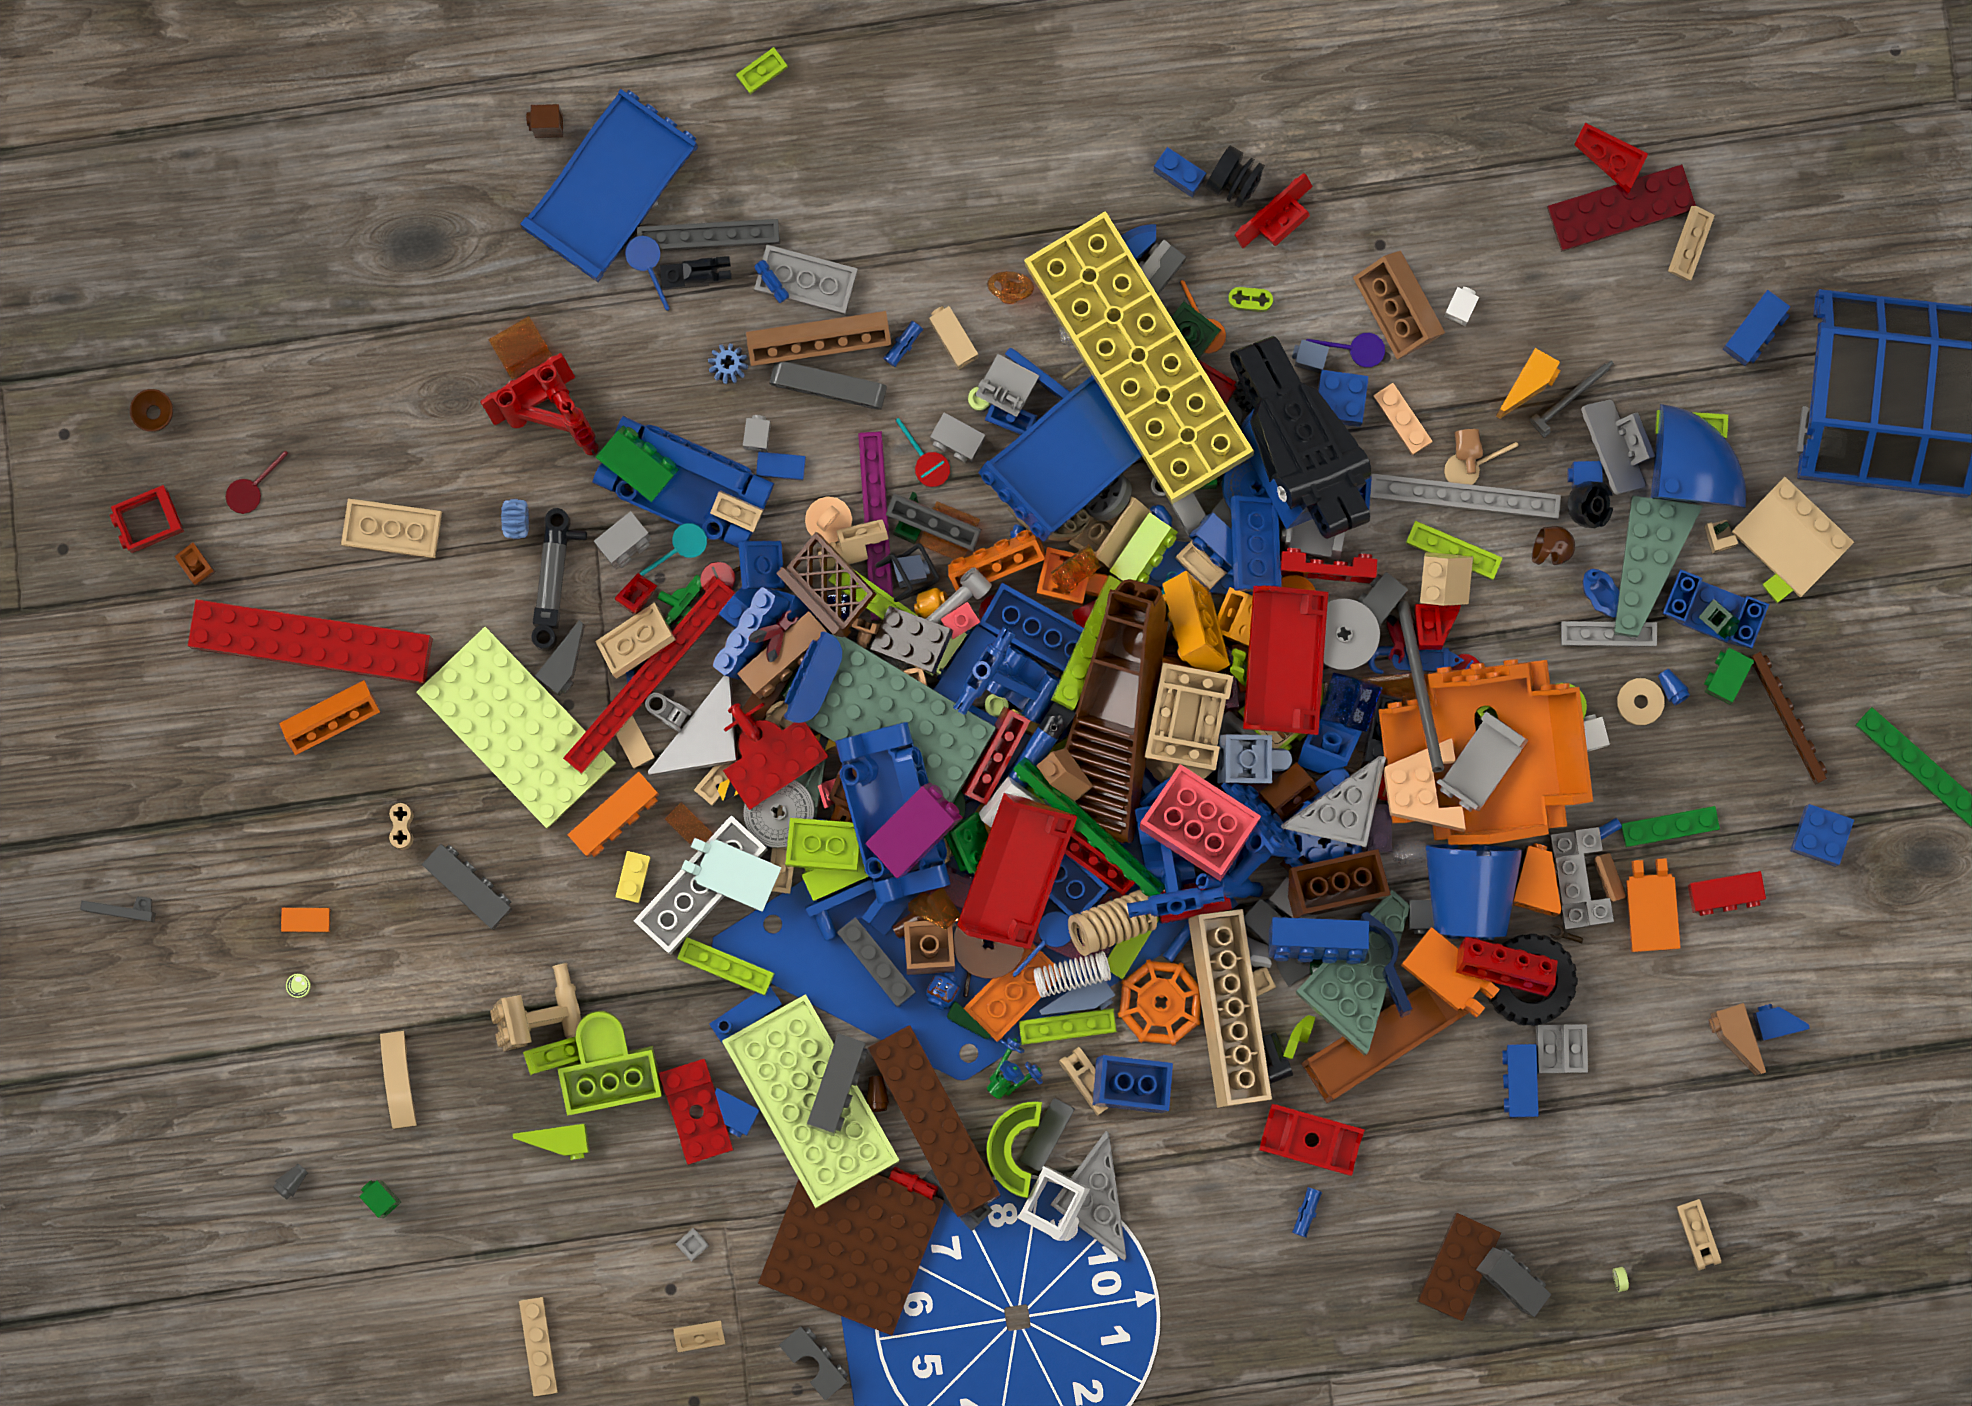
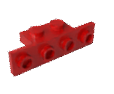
(1279, 216)

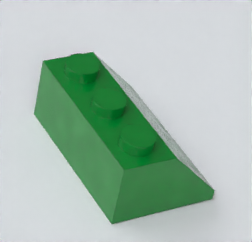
(637, 463)

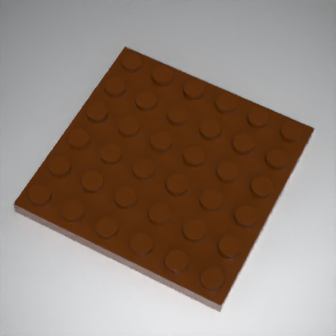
(854, 1250)

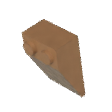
(1737, 1034)

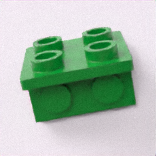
(968, 842)

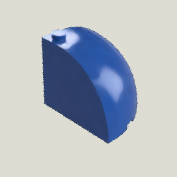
(1695, 462)

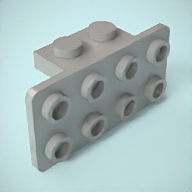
(1619, 444)

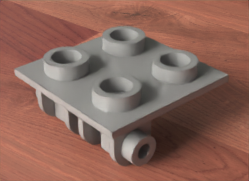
(1007, 385)

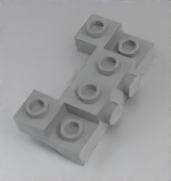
(1572, 879)

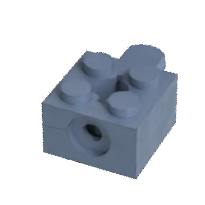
(1250, 759)

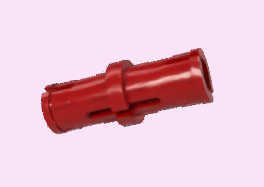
(913, 1183)

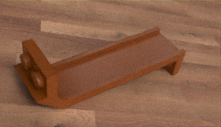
(1343, 1066)

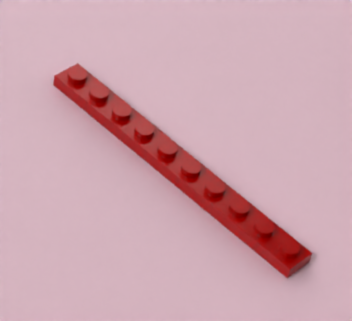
(648, 677)

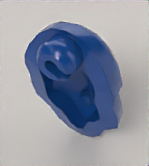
(1601, 591)

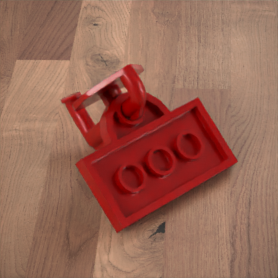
(773, 759)

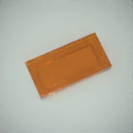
(688, 825)

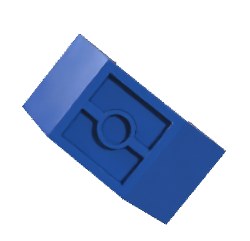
(1692, 596)

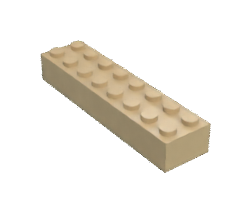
(1229, 1008)

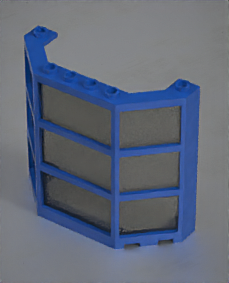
(1891, 395)

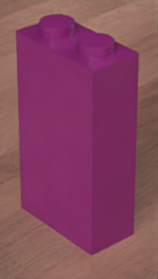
(914, 830)

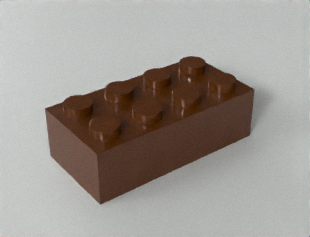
(1453, 1273)

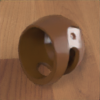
(1553, 541)

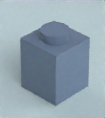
(1310, 356)

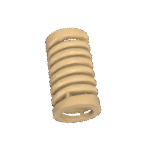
(1104, 917)

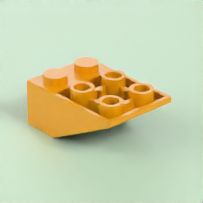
(1236, 617)

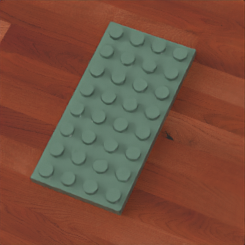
(877, 695)

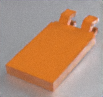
(1652, 908)
(1435, 964)

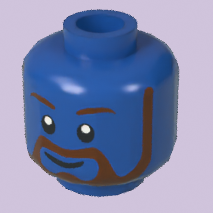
(942, 991)

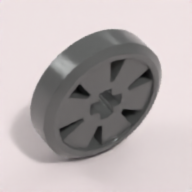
(1110, 500)

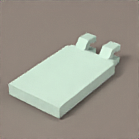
(733, 873)

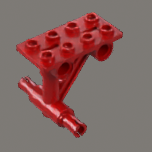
(547, 381)

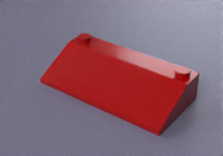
(1285, 660)
(1016, 871)

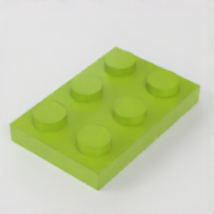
(822, 845)

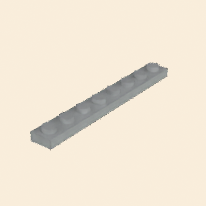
(1465, 496)

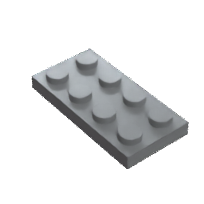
(810, 279)

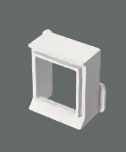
(1070, 1221)

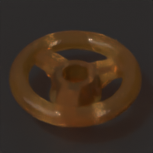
(1010, 290)

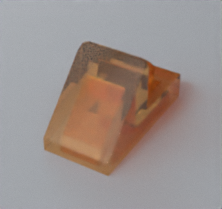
(935, 908)

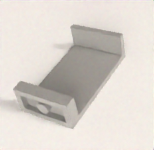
(1482, 763)

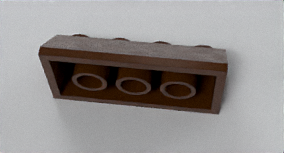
(1337, 884)

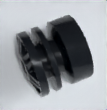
(1234, 176)

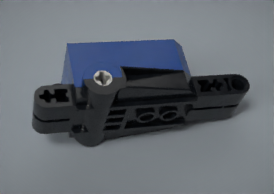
(1300, 444)

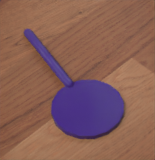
(1365, 349)

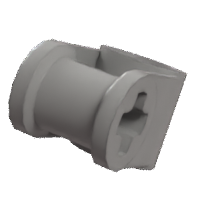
(668, 711)

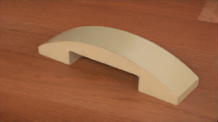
(397, 1079)

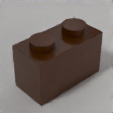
(545, 121)
(1289, 791)

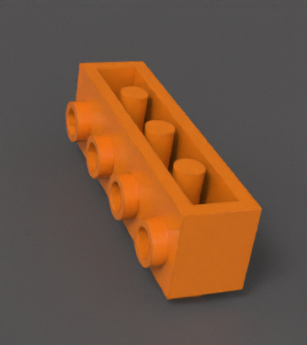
(1000, 559)
(329, 717)
(613, 815)

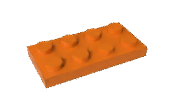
(1009, 997)

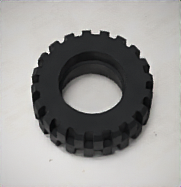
(1558, 999)

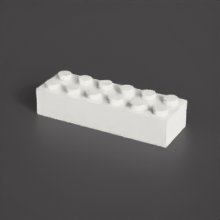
(683, 902)

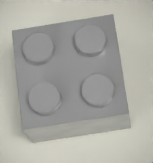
(623, 541)

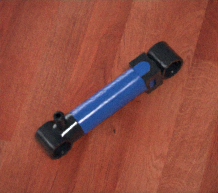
(1043, 739)

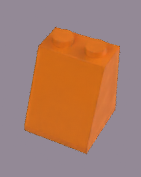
(1537, 882)

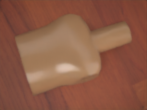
(1468, 448)

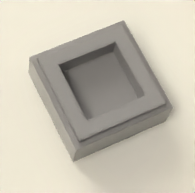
(692, 1244)

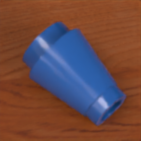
(1673, 687)

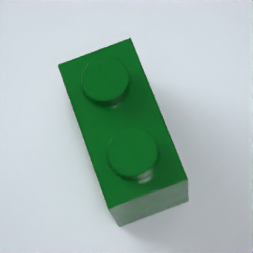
(1728, 676)
(379, 1198)

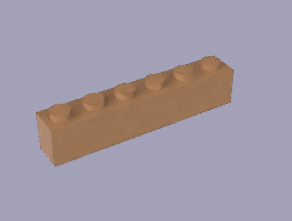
(818, 338)

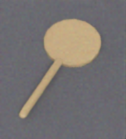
(1456, 471)

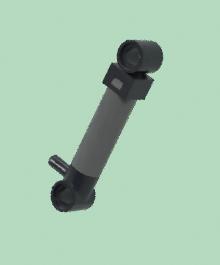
(551, 577)

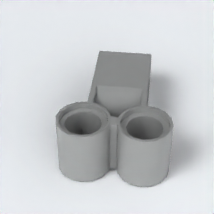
(1187, 509)

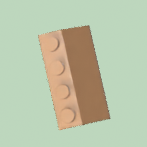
(1398, 304)

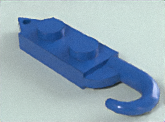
(1429, 658)

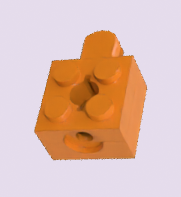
(1049, 590)

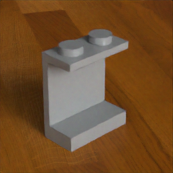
(1310, 541)

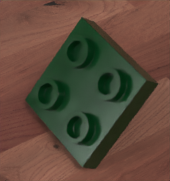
(1195, 329)

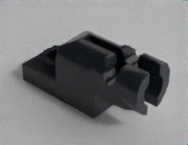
(695, 273)

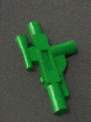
(681, 600)

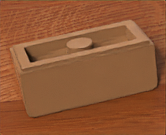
(1609, 877)

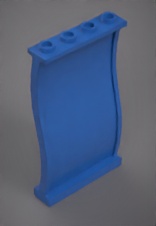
(610, 184)
(1062, 460)

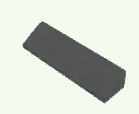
(933, 522)

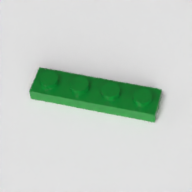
(1670, 826)

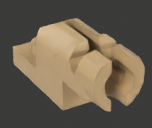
(853, 541)

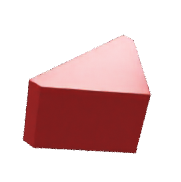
(635, 594)

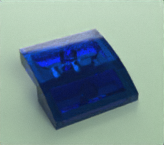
(1349, 701)

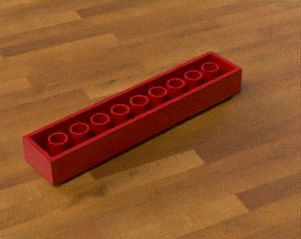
(310, 642)

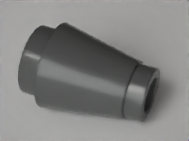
(290, 1181)

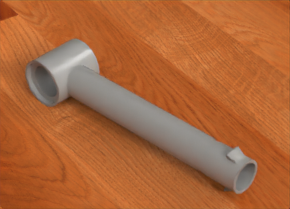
(973, 585)

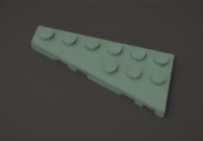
(1651, 548)

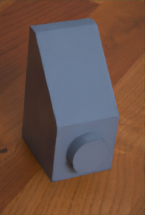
(913, 568)

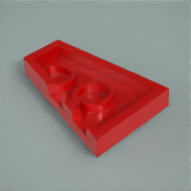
(1612, 155)

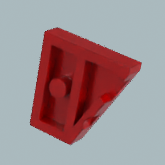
(1434, 624)

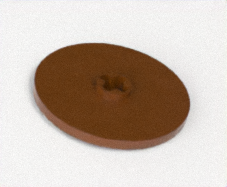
(984, 961)

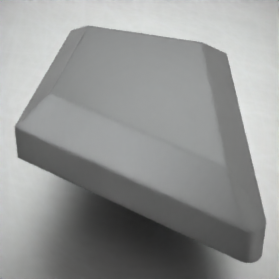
(1259, 953)

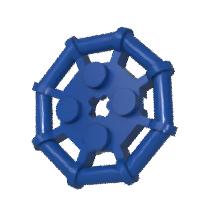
(1315, 852)

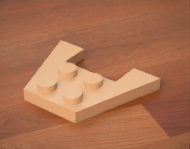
(1413, 790)

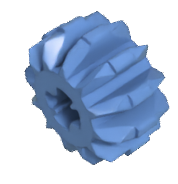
(722, 358)
(515, 518)

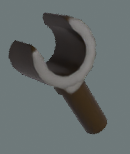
(1566, 935)

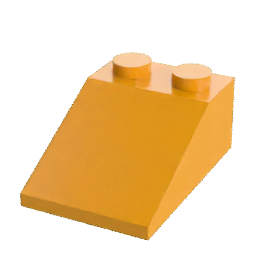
(1535, 376)

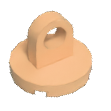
(827, 517)

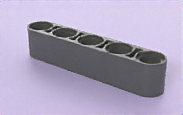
(828, 385)

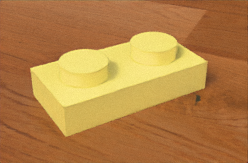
(633, 877)

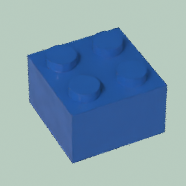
(1344, 395)
(1822, 835)

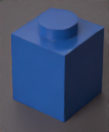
(1584, 471)

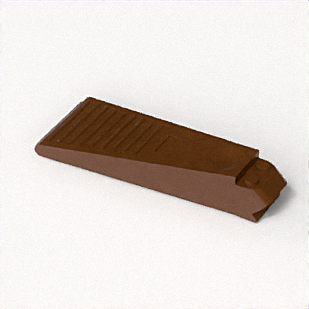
(1118, 706)

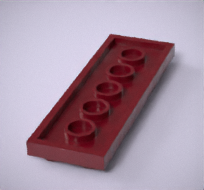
(1615, 211)

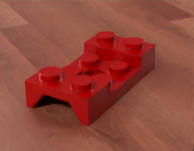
(1362, 568)
(693, 1086)
(1286, 1135)

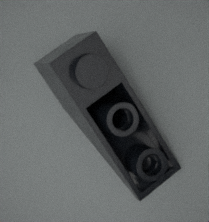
(1374, 742)

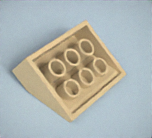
(1792, 536)

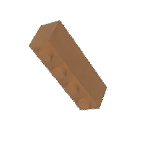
(764, 675)

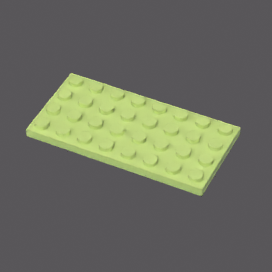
(512, 726)
(783, 1069)

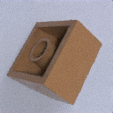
(928, 948)

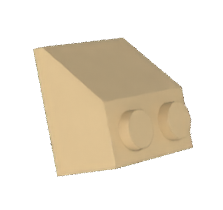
(1446, 579)

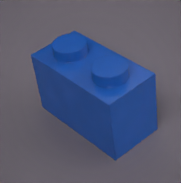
(1179, 172)

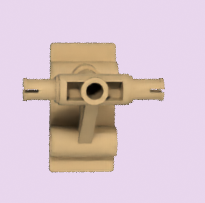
(516, 1023)

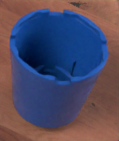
(1472, 889)

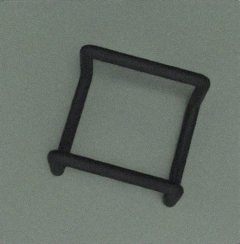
(909, 592)

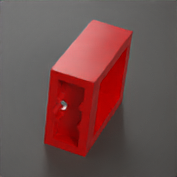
(168, 507)

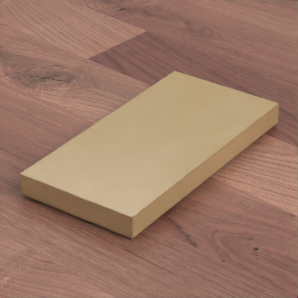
(391, 528)

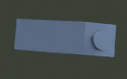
(1082, 999)

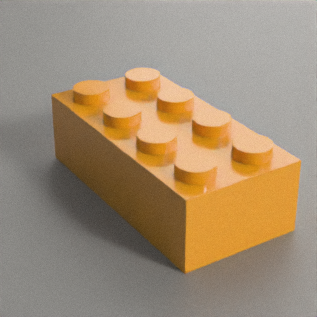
(1195, 623)

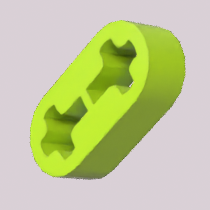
(1250, 305)

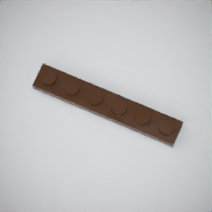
(1793, 726)

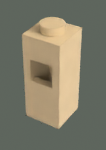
(953, 337)

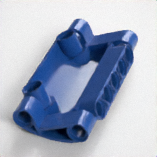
(694, 486)
(887, 777)

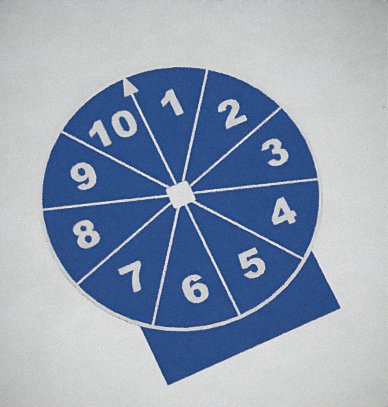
(951, 1346)

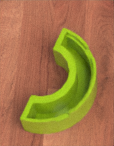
(1000, 1146)

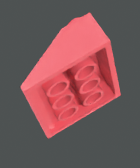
(1199, 822)

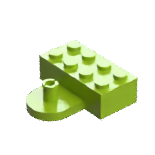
(606, 1069)

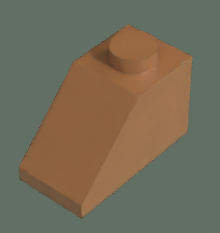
(1064, 774)

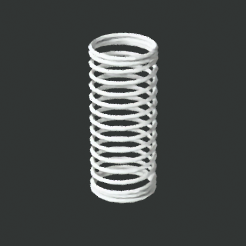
(1102, 964)

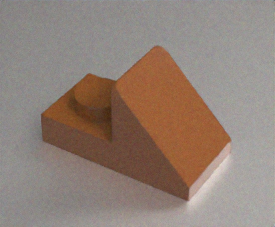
(194, 564)

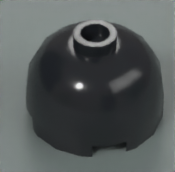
(1590, 504)

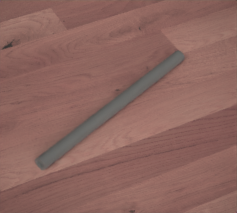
(1420, 686)

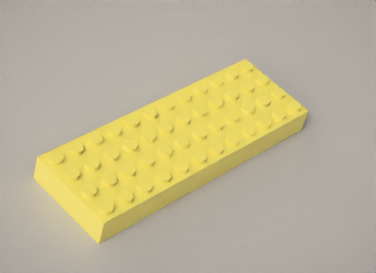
(1139, 357)

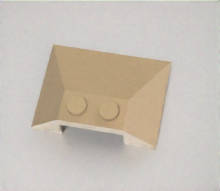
(1188, 716)

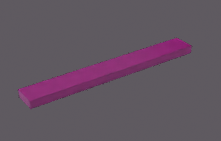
(875, 507)

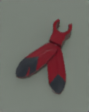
(774, 634)
(1397, 637)

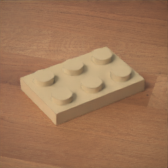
(635, 640)

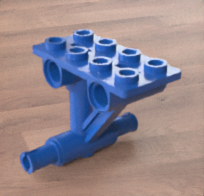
(1010, 676)
(1265, 841)
(1174, 873)

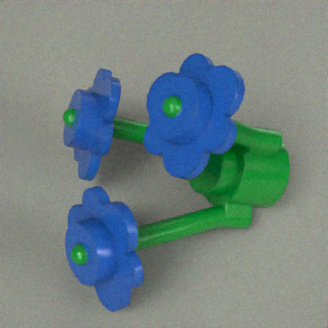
(1011, 1072)

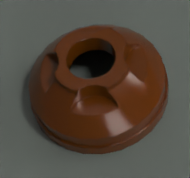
(141, 404)

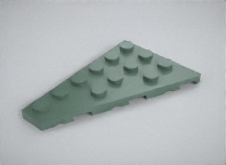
(1354, 993)

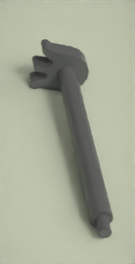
(1540, 422)

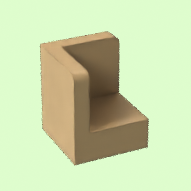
(1721, 541)

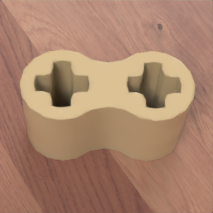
(401, 826)

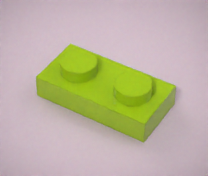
(761, 71)

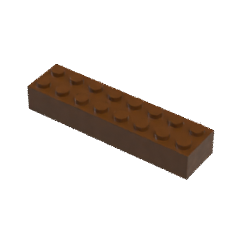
(934, 1122)

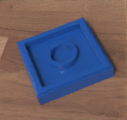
(760, 564)

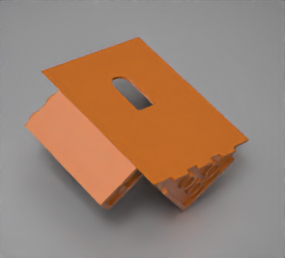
(1544, 775)

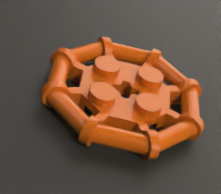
(1159, 1016)

